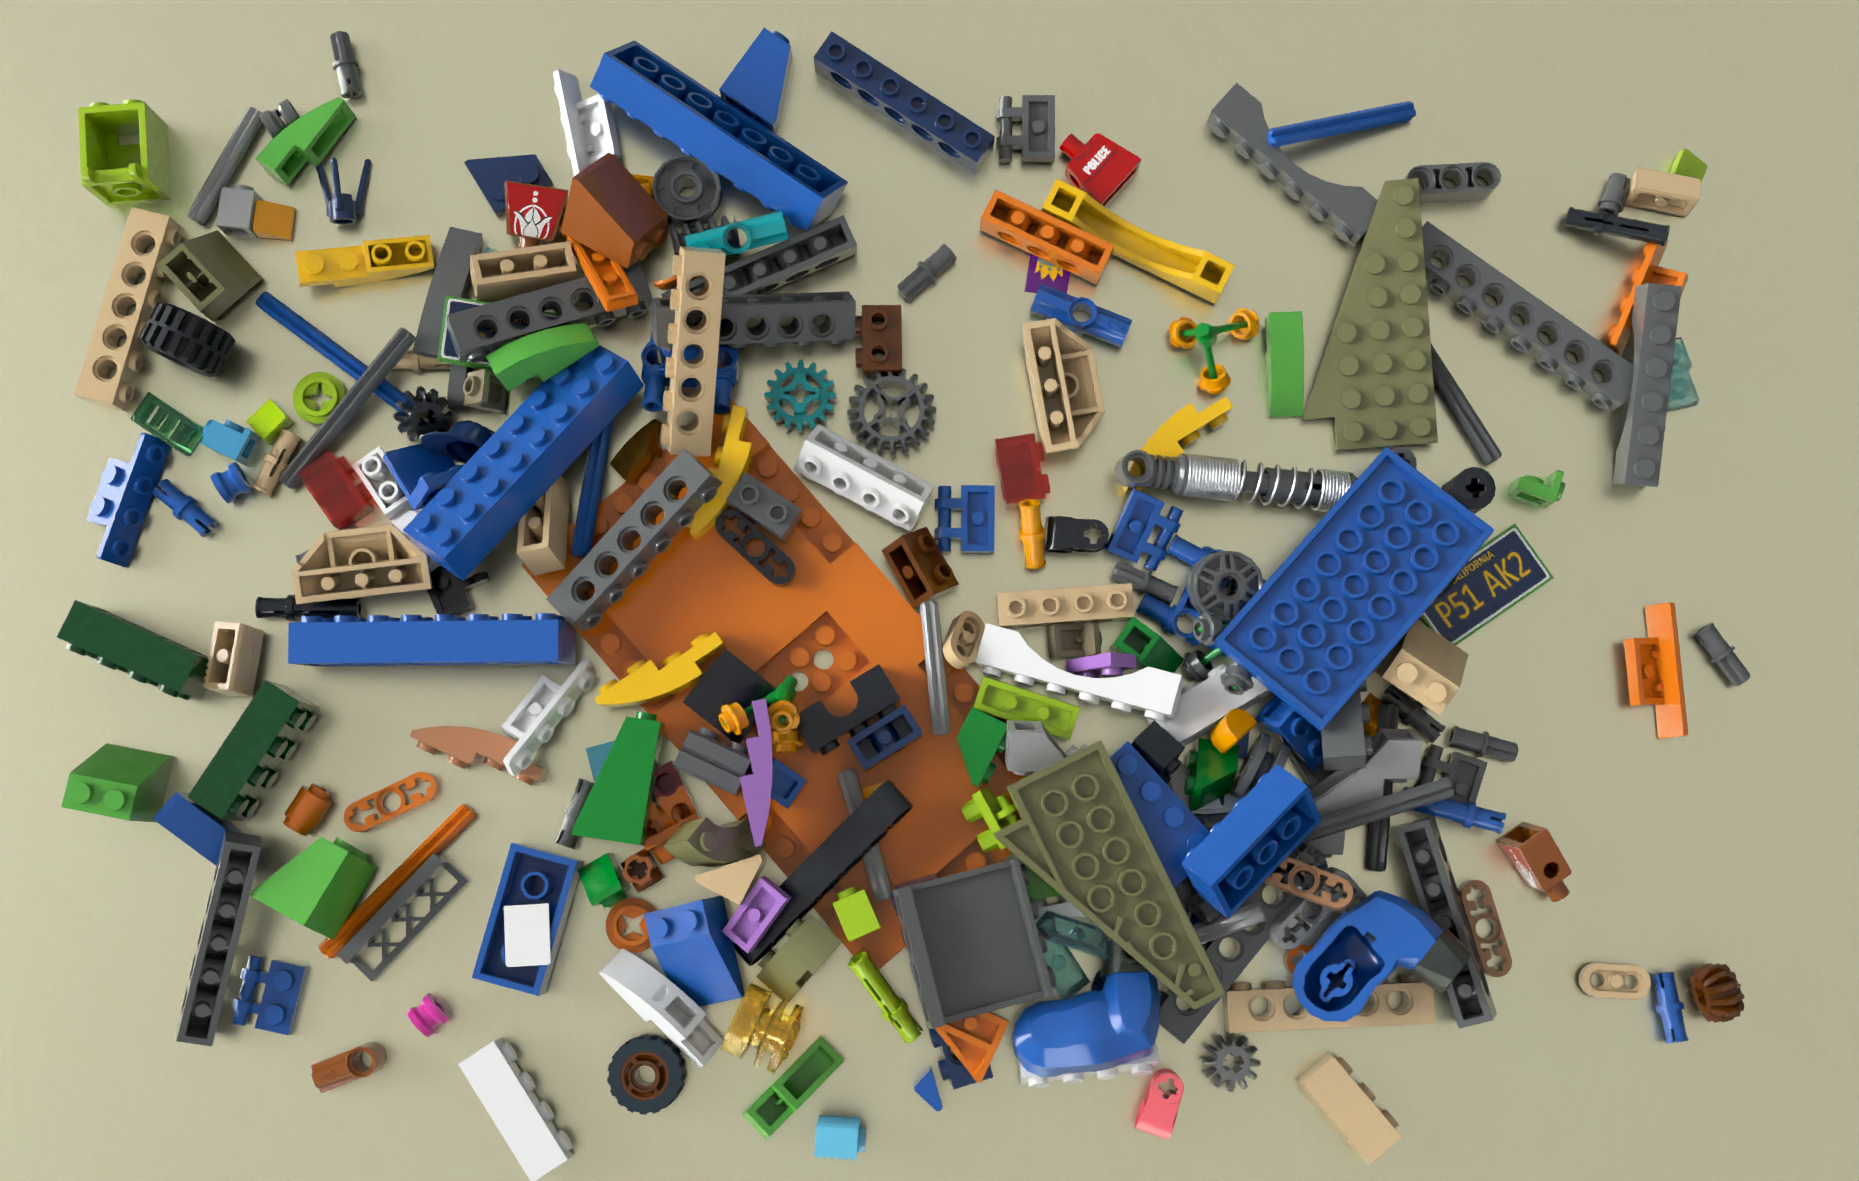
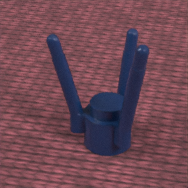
(340, 206)

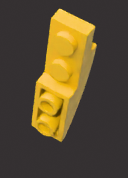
(365, 263)
(1184, 429)
(733, 462)
(650, 683)

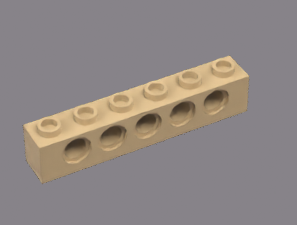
(121, 292)
(698, 435)
(1239, 1018)

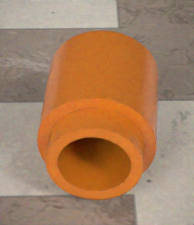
(307, 809)

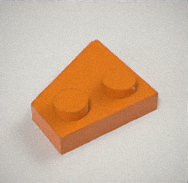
(975, 1040)

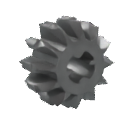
(1225, 1073)

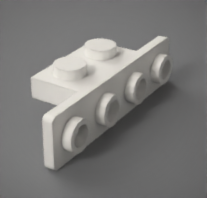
(587, 123)
(541, 711)

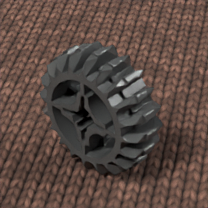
(880, 421)

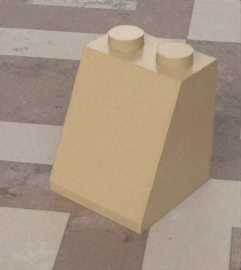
(1425, 667)

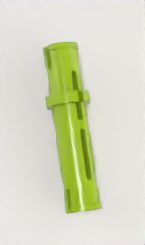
(893, 1008)

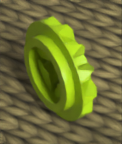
(308, 388)

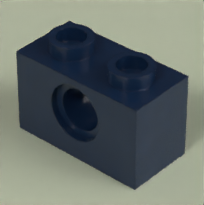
(885, 738)

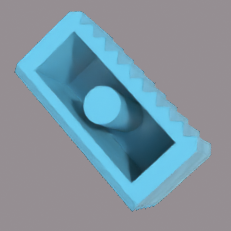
(839, 1137)

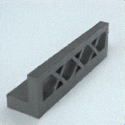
(394, 907)

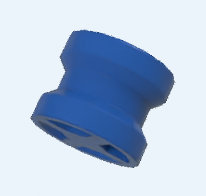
(231, 482)

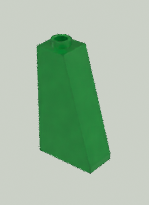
(624, 789)

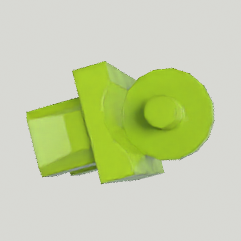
(996, 813)

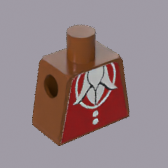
(533, 212)
(1537, 859)

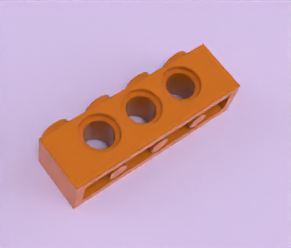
(1046, 237)

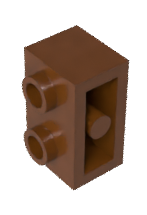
(879, 341)
(920, 567)

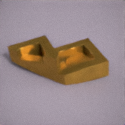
(638, 451)

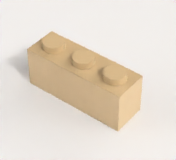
(521, 270)
(545, 531)
(1350, 1107)

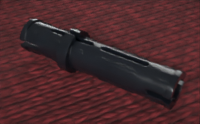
(1602, 223)
(291, 611)

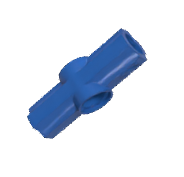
(1102, 322)

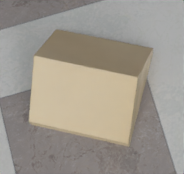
(735, 879)

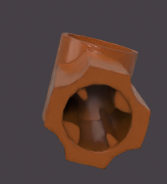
(641, 870)
(347, 1067)

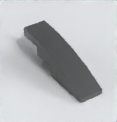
(449, 278)

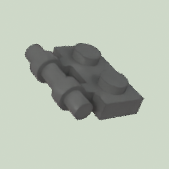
(1037, 128)
(1462, 770)

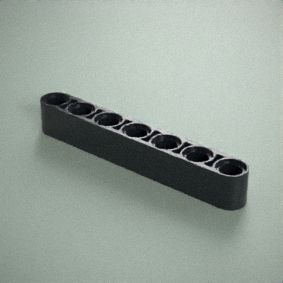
(833, 861)

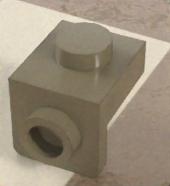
(484, 391)
(1074, 640)

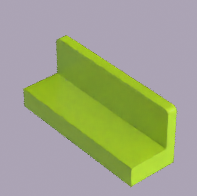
(1025, 705)

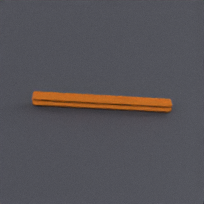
(367, 909)

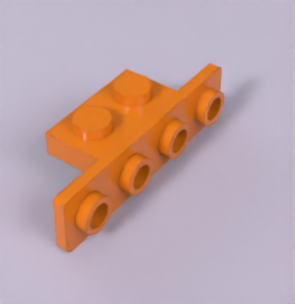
(1647, 273)
(1656, 671)

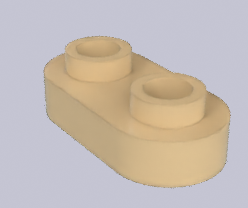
(963, 640)
(1613, 981)

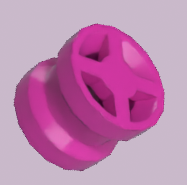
(428, 1015)

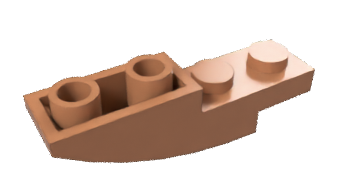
(469, 745)

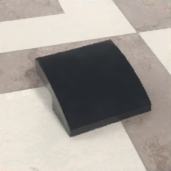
(724, 684)

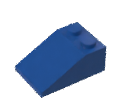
(696, 951)

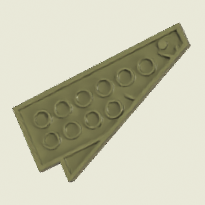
(1379, 351)
(1097, 855)

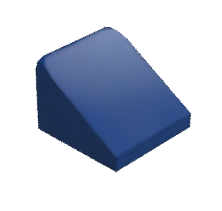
(928, 1089)

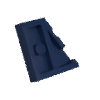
(492, 173)

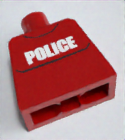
(1099, 166)

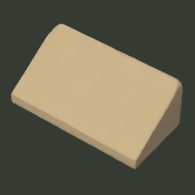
(1663, 191)

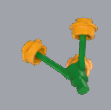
(1186, 333)
(781, 714)

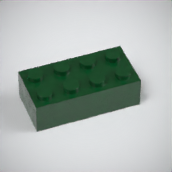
(134, 650)
(253, 752)

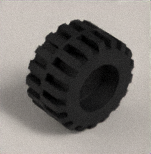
(186, 339)

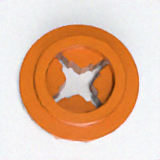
(616, 925)

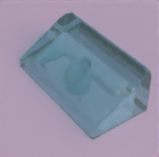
(1073, 934)
(1067, 971)

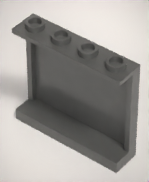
(974, 942)

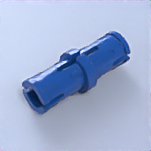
(184, 507)
(1670, 1007)

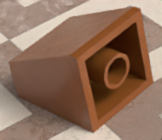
(613, 213)

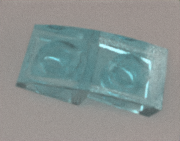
(1682, 390)

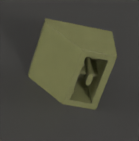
(209, 273)

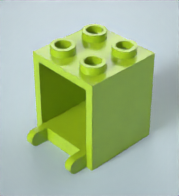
(124, 171)

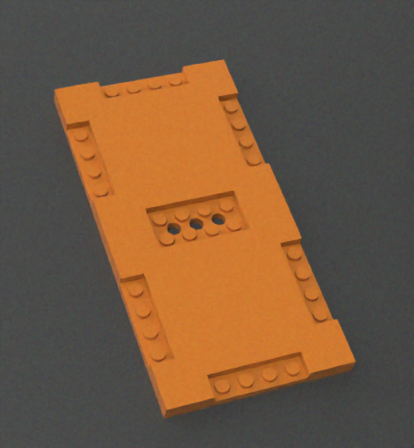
(833, 606)

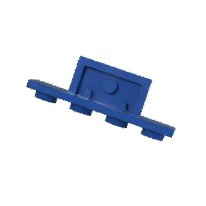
(125, 498)

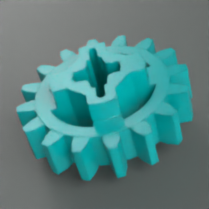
(787, 396)

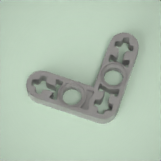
(1296, 908)

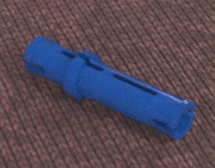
(1464, 813)

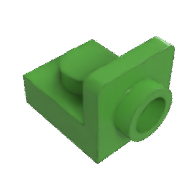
(1535, 492)

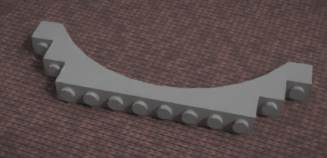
(1394, 758)

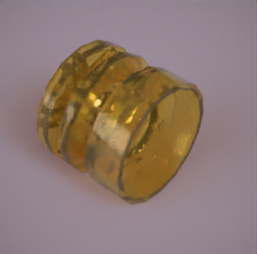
(762, 1028)

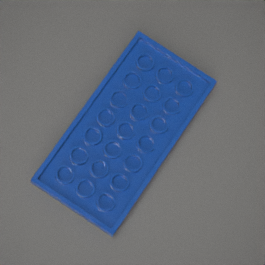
(1353, 588)

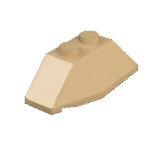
(1062, 384)
(360, 565)

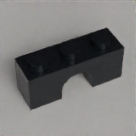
(875, 698)

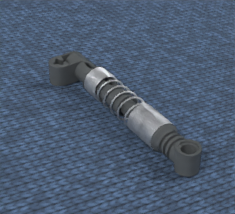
(1227, 478)

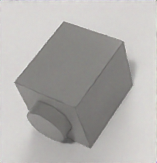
(237, 210)

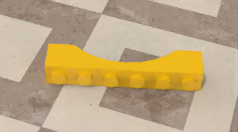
(1178, 264)

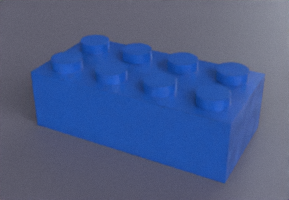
(1252, 840)
(527, 879)

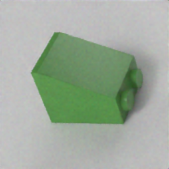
(119, 783)
(318, 885)

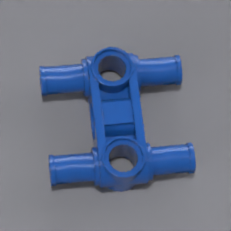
(655, 378)
(1169, 615)

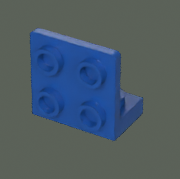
(420, 473)
(1295, 729)

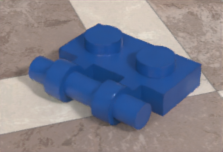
(977, 518)
(1135, 526)
(280, 996)

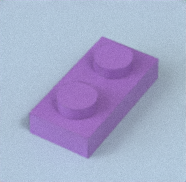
(1107, 664)
(756, 914)

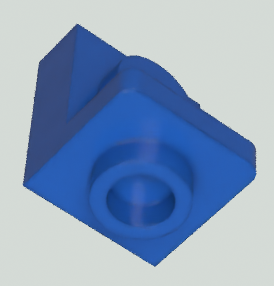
(785, 783)

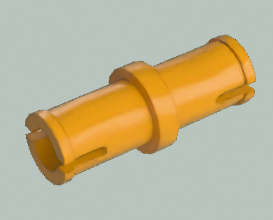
(1032, 533)

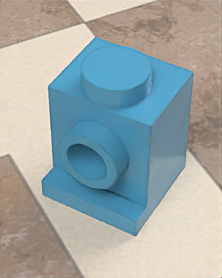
(230, 440)

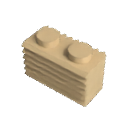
(233, 659)

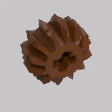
(1717, 992)

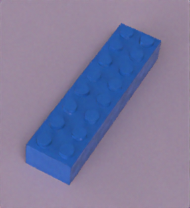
(718, 134)
(522, 460)
(429, 642)

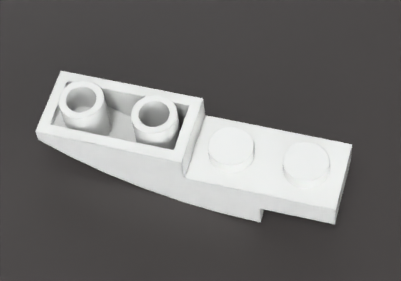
(386, 491)
(664, 1003)

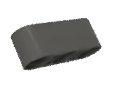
(1464, 177)

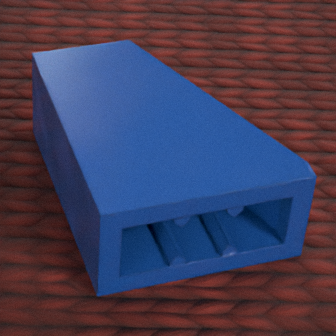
(761, 79)
(194, 825)

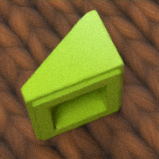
(1688, 165)
(269, 421)

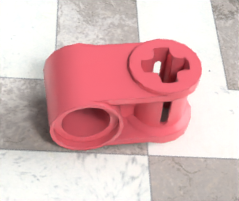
(1159, 1110)

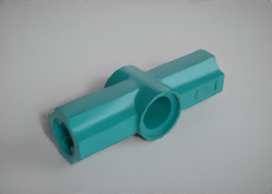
(759, 232)

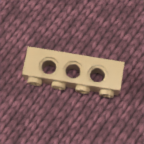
(1065, 606)

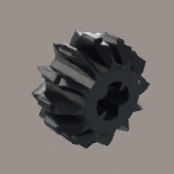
(421, 403)

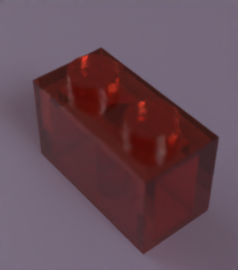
(1020, 470)
(337, 490)

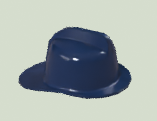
(459, 441)

